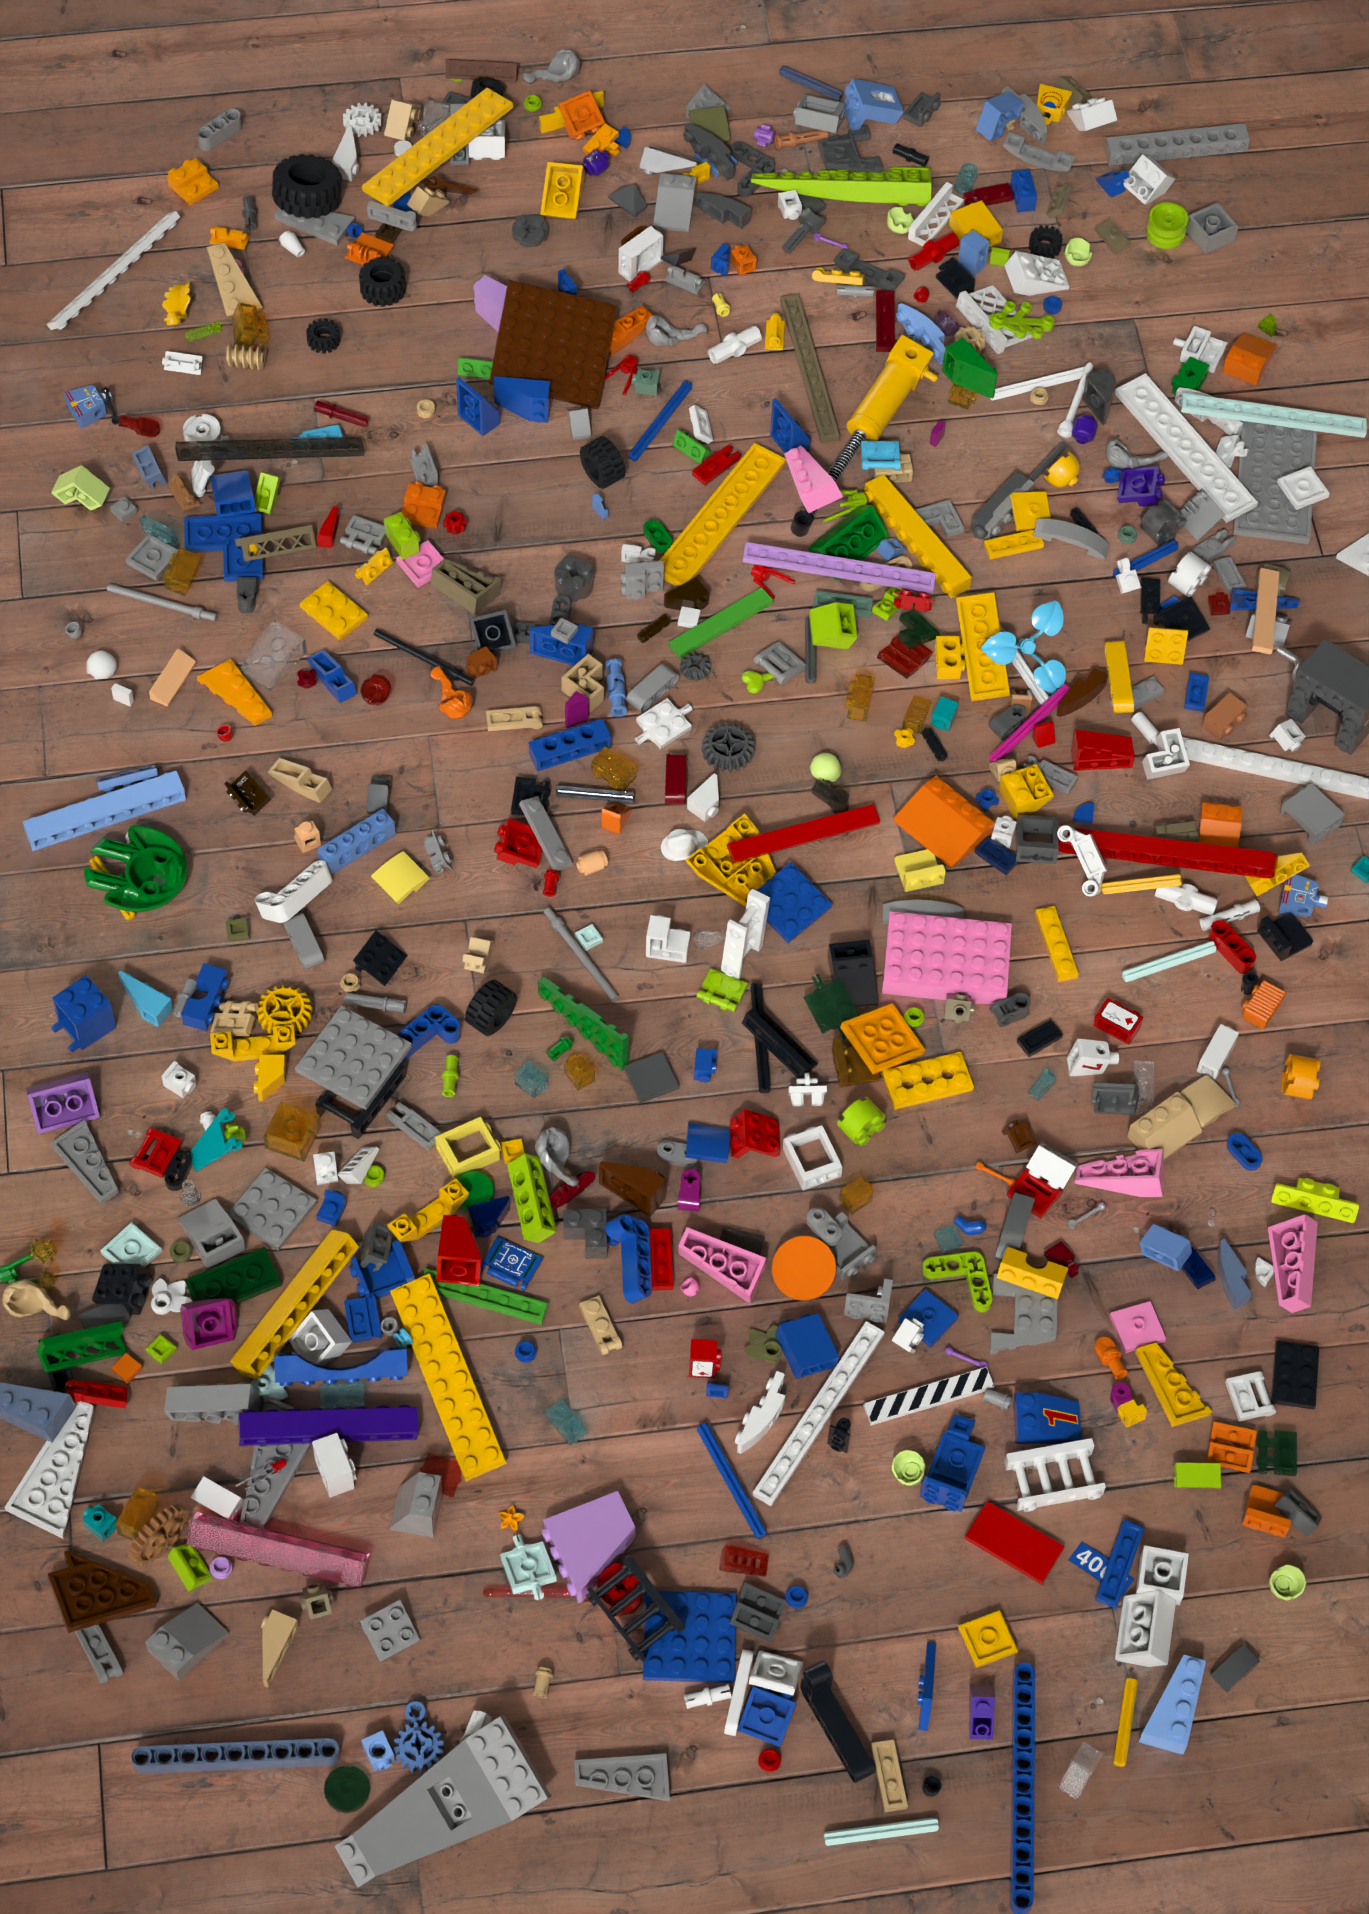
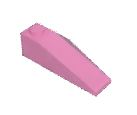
(1132, 1175)

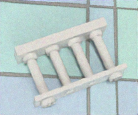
(745, 934)
(1060, 1453)

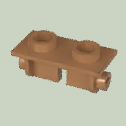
(183, 493)

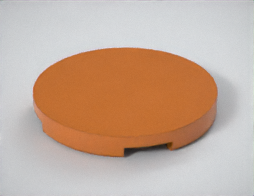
(804, 1268)

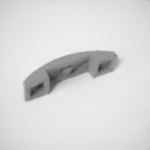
(1036, 156)
(1072, 534)
(923, 907)

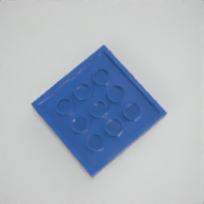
(702, 1649)

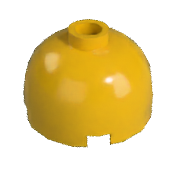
(1064, 471)

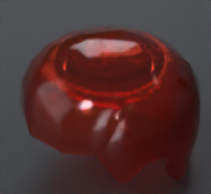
(376, 690)

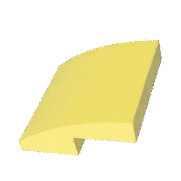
(400, 877)

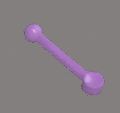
(817, 237)
(949, 1351)

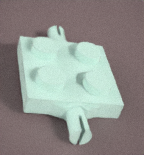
(528, 1567)

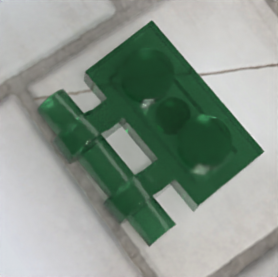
(1284, 1452)

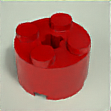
(614, 1596)

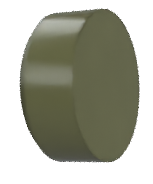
(180, 1252)

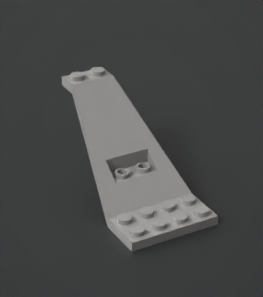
(486, 1779)

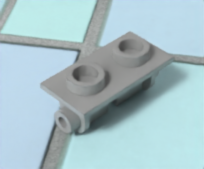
(684, 280)
(436, 845)

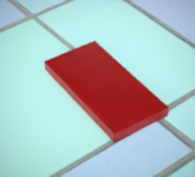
(1014, 1542)

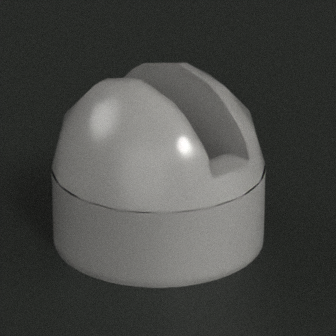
(73, 630)
(386, 1327)

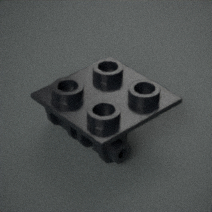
(379, 958)

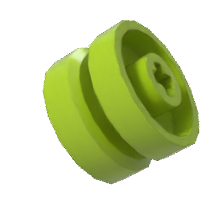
(1167, 225)

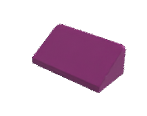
(576, 710)

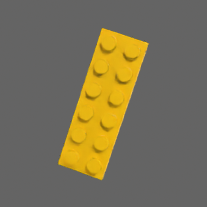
(977, 624)

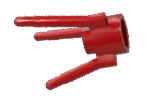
(627, 365)
(763, 573)

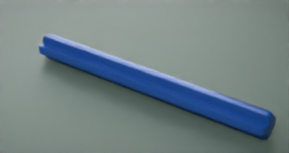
(660, 420)
(731, 1480)

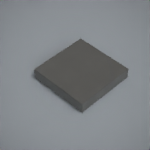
(651, 1077)

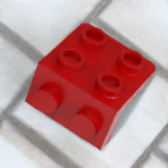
(754, 1133)

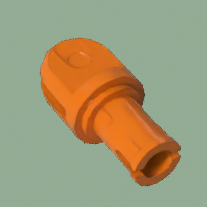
(1110, 1356)

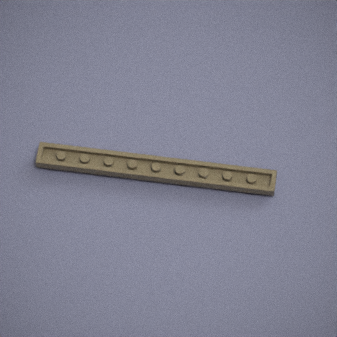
(809, 368)

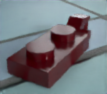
(989, 195)

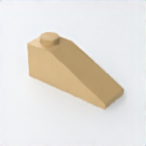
(276, 1638)

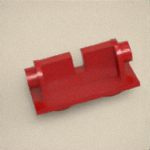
(920, 600)

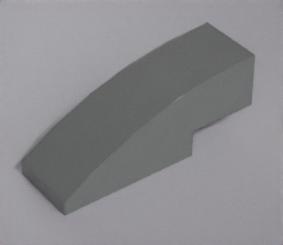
(723, 209)
(1015, 1224)

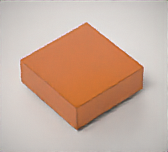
(126, 1368)

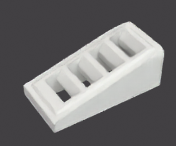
(358, 1166)

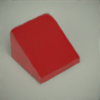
(1044, 734)

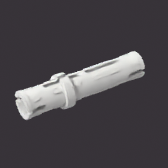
(1237, 912)

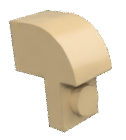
(478, 954)

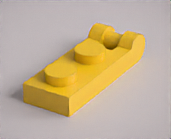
(838, 276)

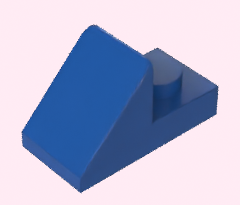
(1113, 182)

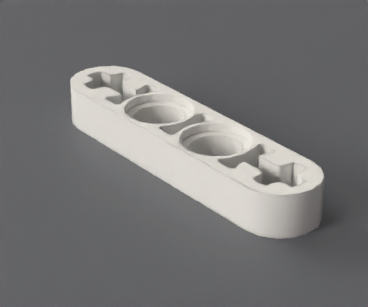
(739, 1692)

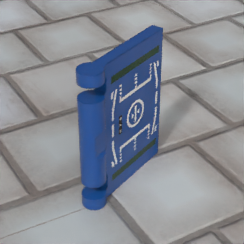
(511, 1263)

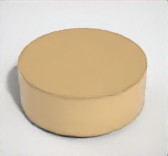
(425, 408)

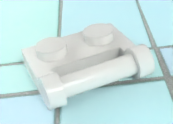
(200, 474)
(1244, 1398)

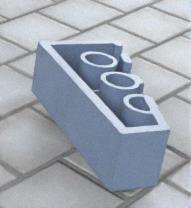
(35, 1409)

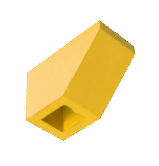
(271, 1075)

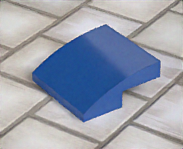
(707, 1143)

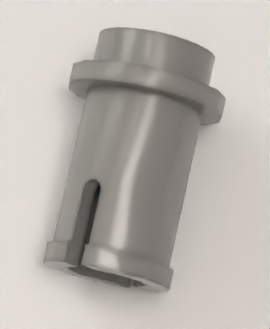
(997, 1399)

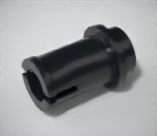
(1249, 981)

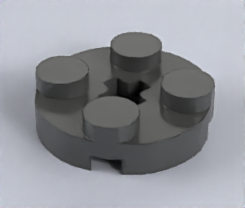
(536, 224)

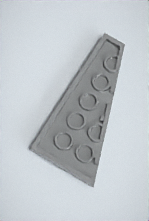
(265, 1496)

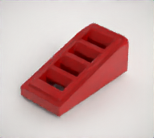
(328, 530)

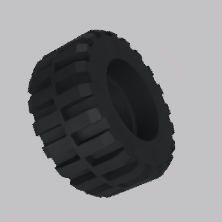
(306, 186)

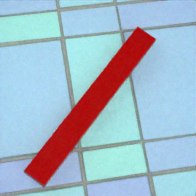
(803, 833)

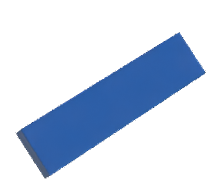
(1119, 1564)

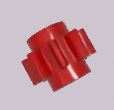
(455, 523)

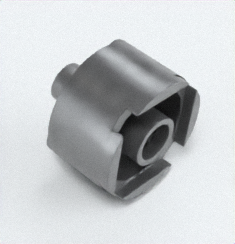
(1162, 522)
(574, 578)

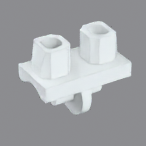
(817, 1092)

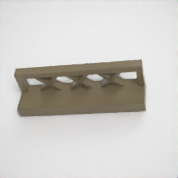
(273, 536)

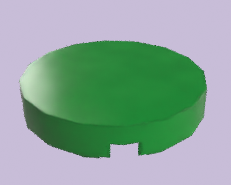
(478, 1186)

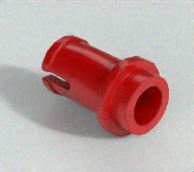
(641, 279)
(551, 878)

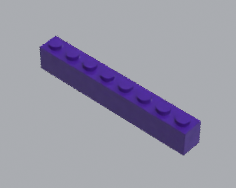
(307, 1426)

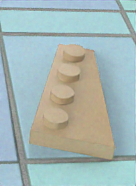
(230, 280)

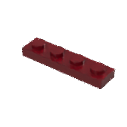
(885, 321)

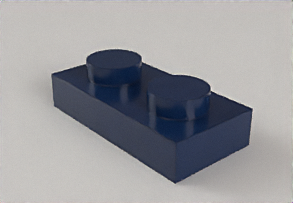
(996, 855)

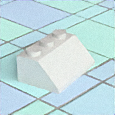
(1145, 1629)

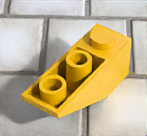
(1286, 867)

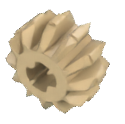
(972, 336)

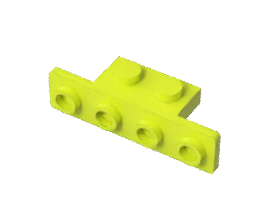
(1316, 1198)

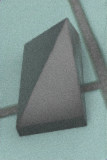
(629, 199)

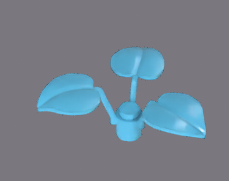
(1002, 646)

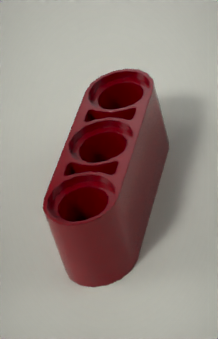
(675, 779)

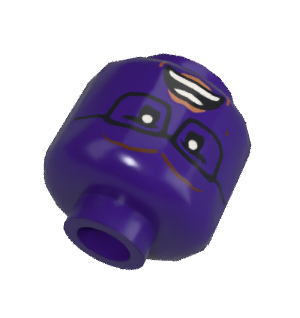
(596, 162)

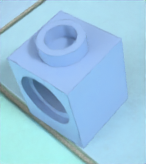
(376, 1742)

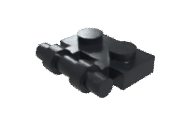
(525, 789)

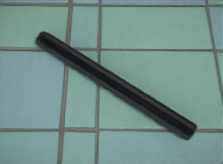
(761, 1050)

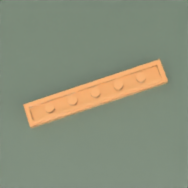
(1265, 611)

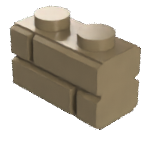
(1180, 831)

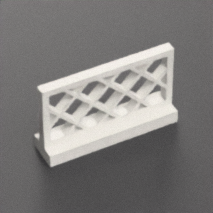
(978, 318)

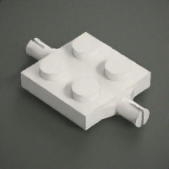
(663, 723)

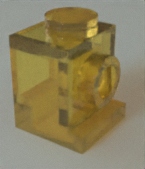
(579, 1077)

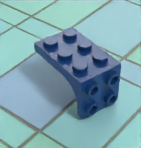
(952, 1472)

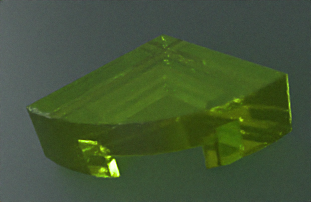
(1268, 325)

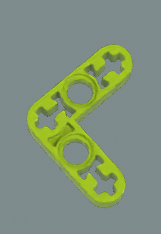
(965, 1268)

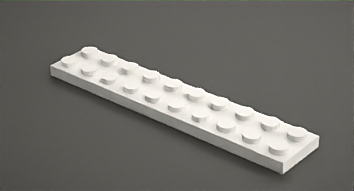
(1185, 446)

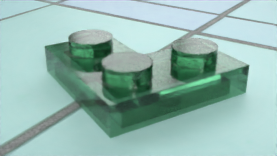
(918, 629)

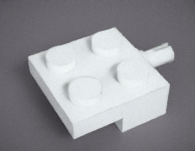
(1202, 347)

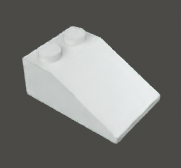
(489, 143)

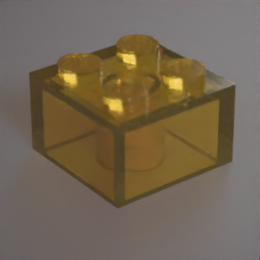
(292, 1131)

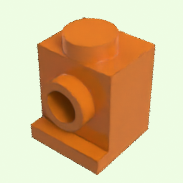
(742, 256)

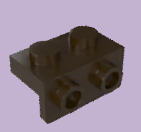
(248, 793)

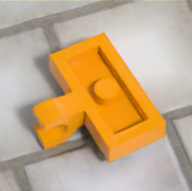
(603, 140)

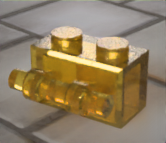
(249, 326)

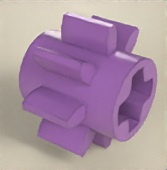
(764, 135)

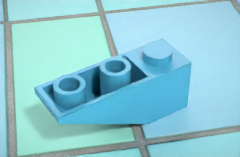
(149, 1003)

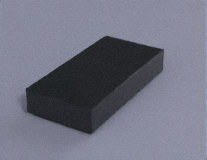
(1039, 1038)

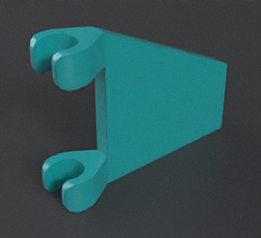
(213, 1142)

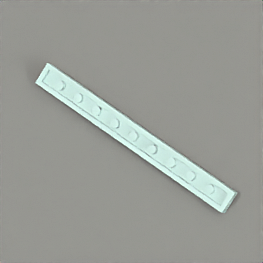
(1273, 415)

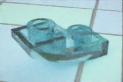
(565, 1422)

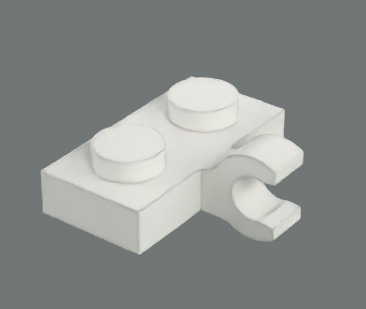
(1229, 448)

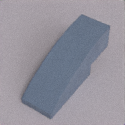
(1232, 1276)

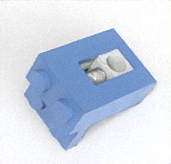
(871, 102)

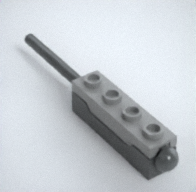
(998, 509)

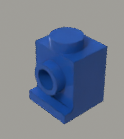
(705, 1064)

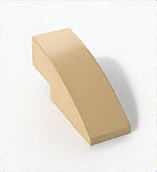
(300, 779)

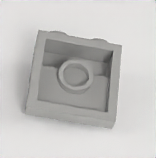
(641, 578)

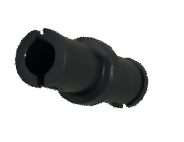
(910, 155)

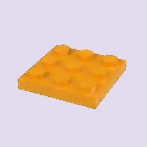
(882, 1038)

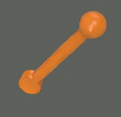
(980, 1166)

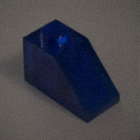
(488, 1216)

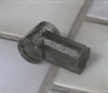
(836, 798)

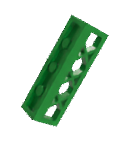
(81, 1339)

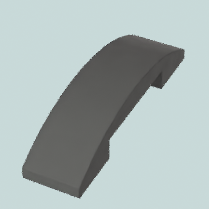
(874, 277)

